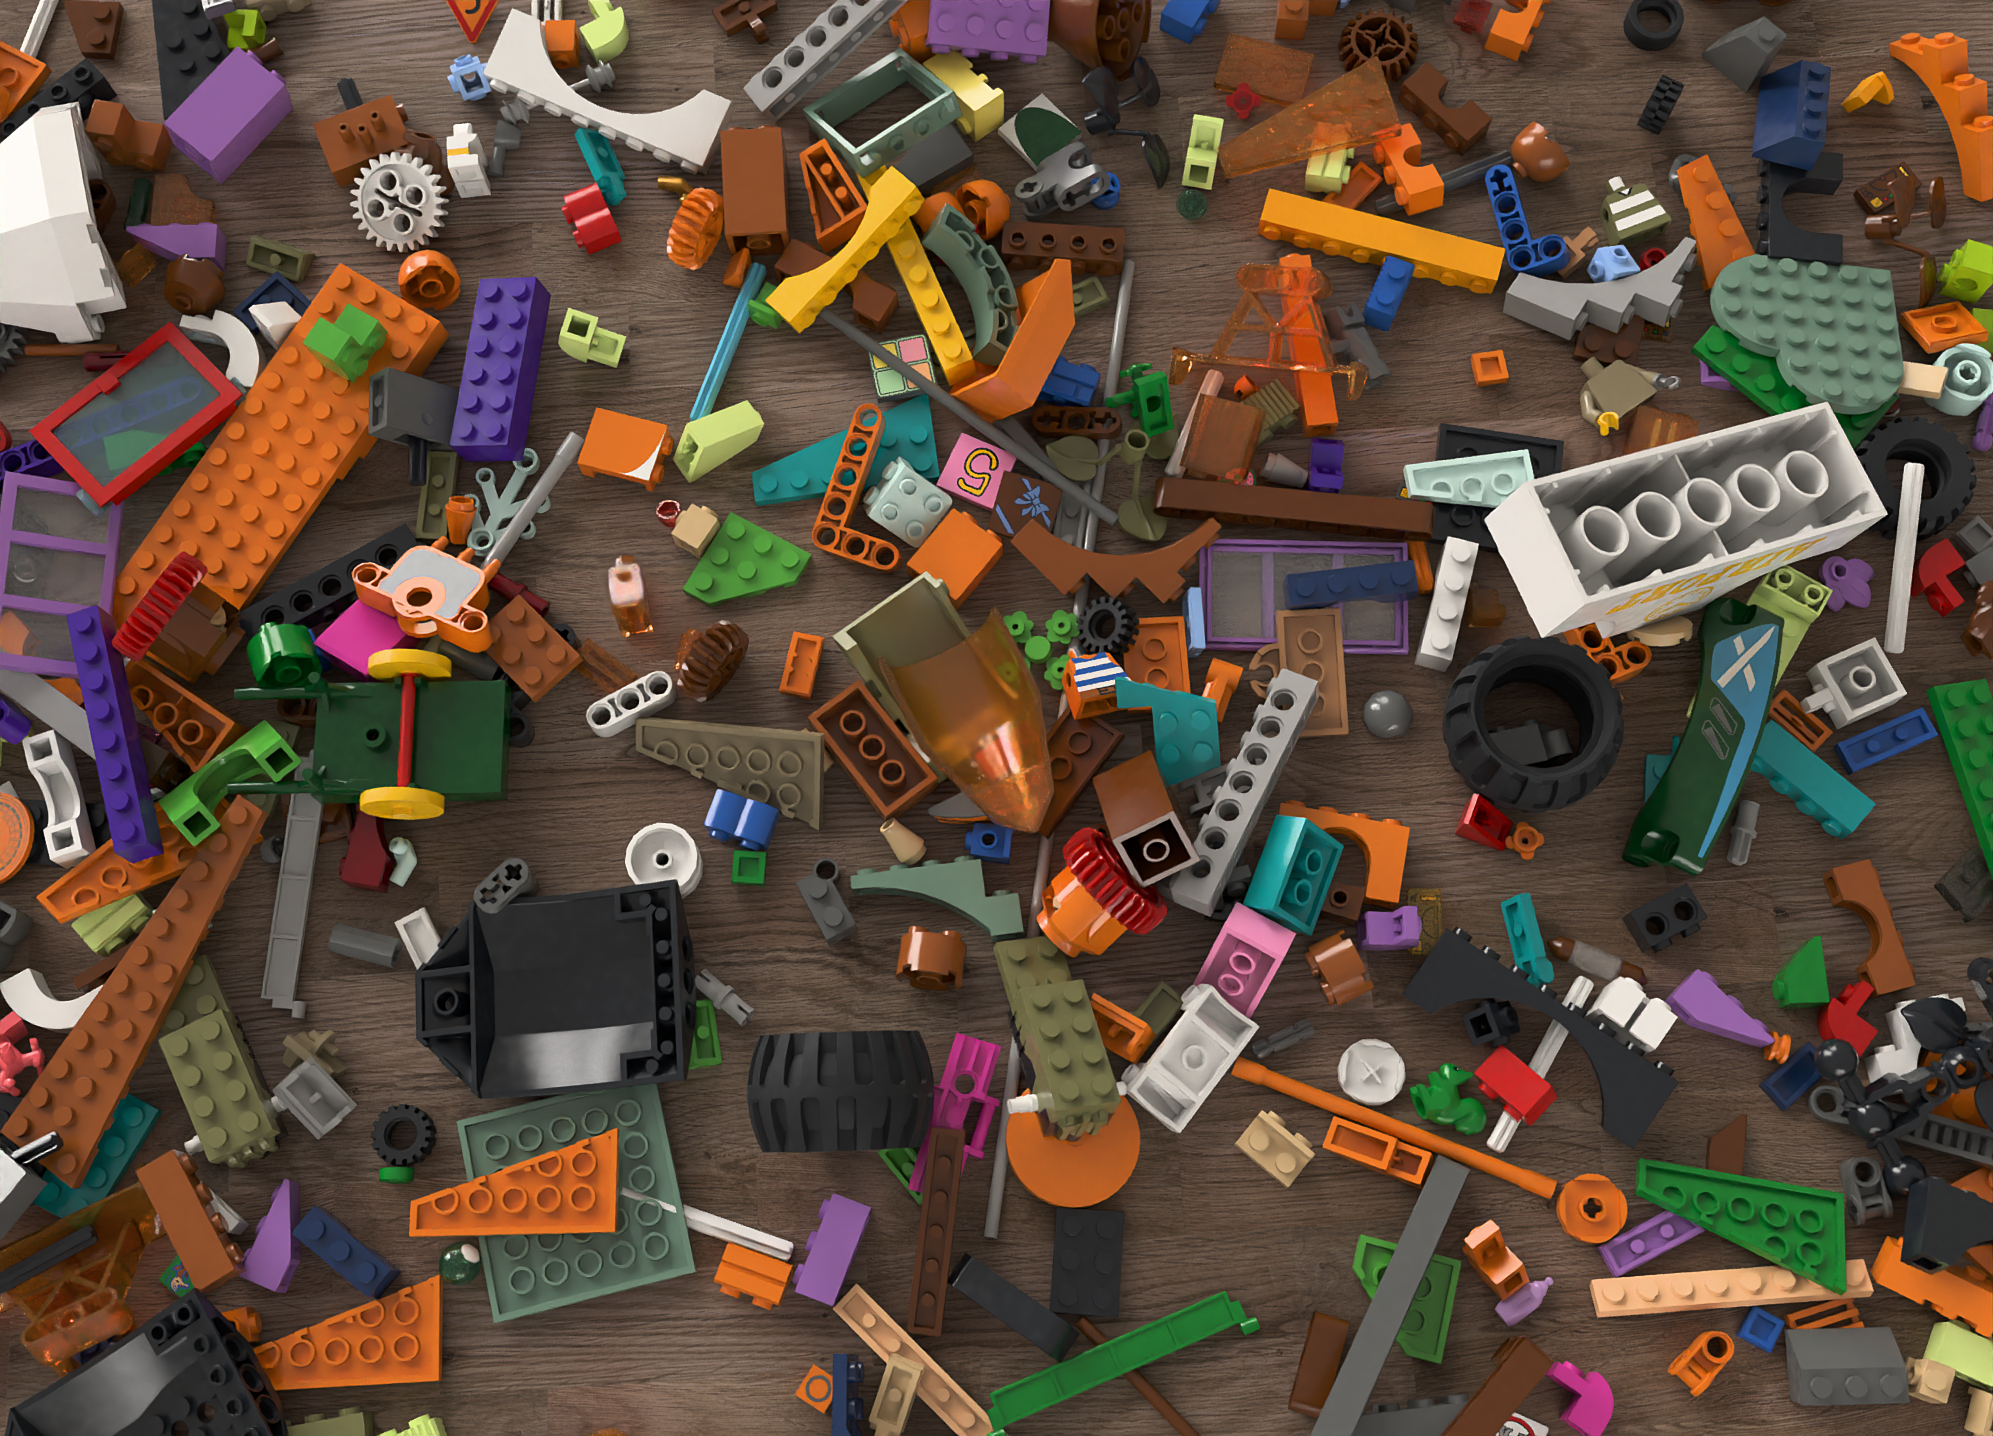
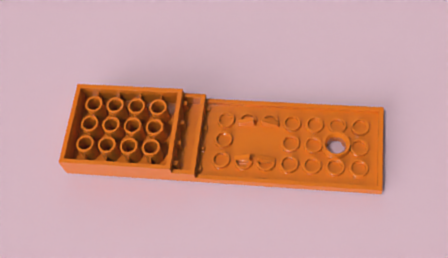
(278, 453)

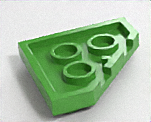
(744, 564)
(1429, 1316)

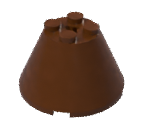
(1101, 31)

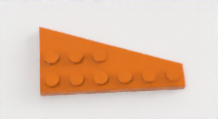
(548, 1194)
(368, 1345)

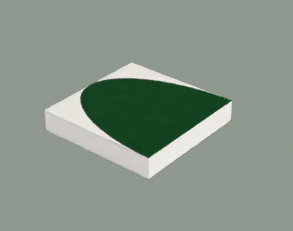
(1039, 131)

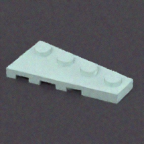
(1469, 480)

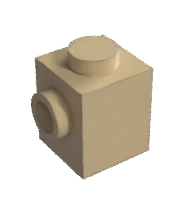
(696, 529)

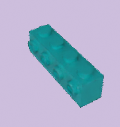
(1809, 782)

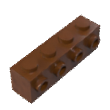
(1039, 244)

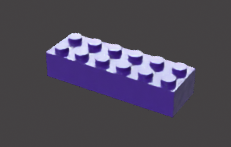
(500, 370)

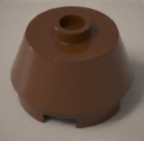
(193, 285)

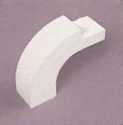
(246, 354)
(32, 1000)

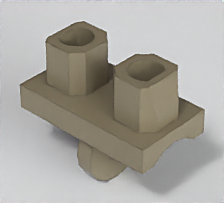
(315, 1045)

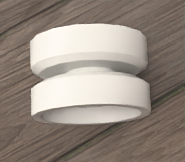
(655, 846)

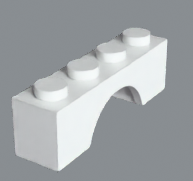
(1447, 604)
(54, 768)

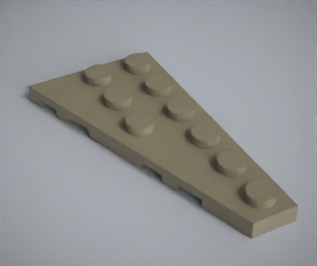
(753, 762)

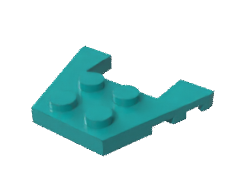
(1182, 724)

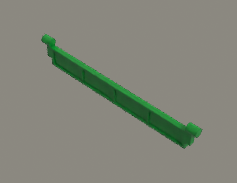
(1115, 1358)

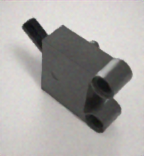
(19, 1181)

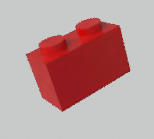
(1515, 1085)

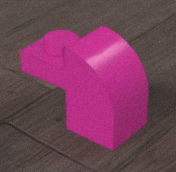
(1592, 1399)

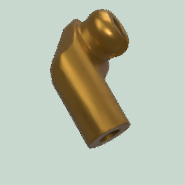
(675, 184)

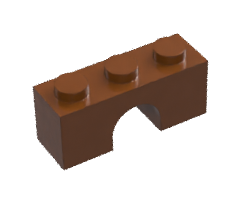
(1457, 127)

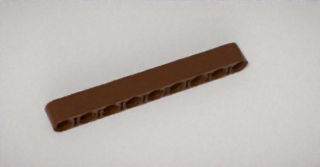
(1294, 509)

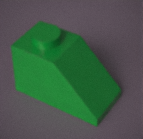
(1802, 978)

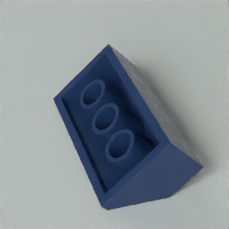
(1792, 114)

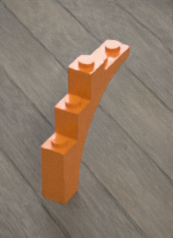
(1963, 100)

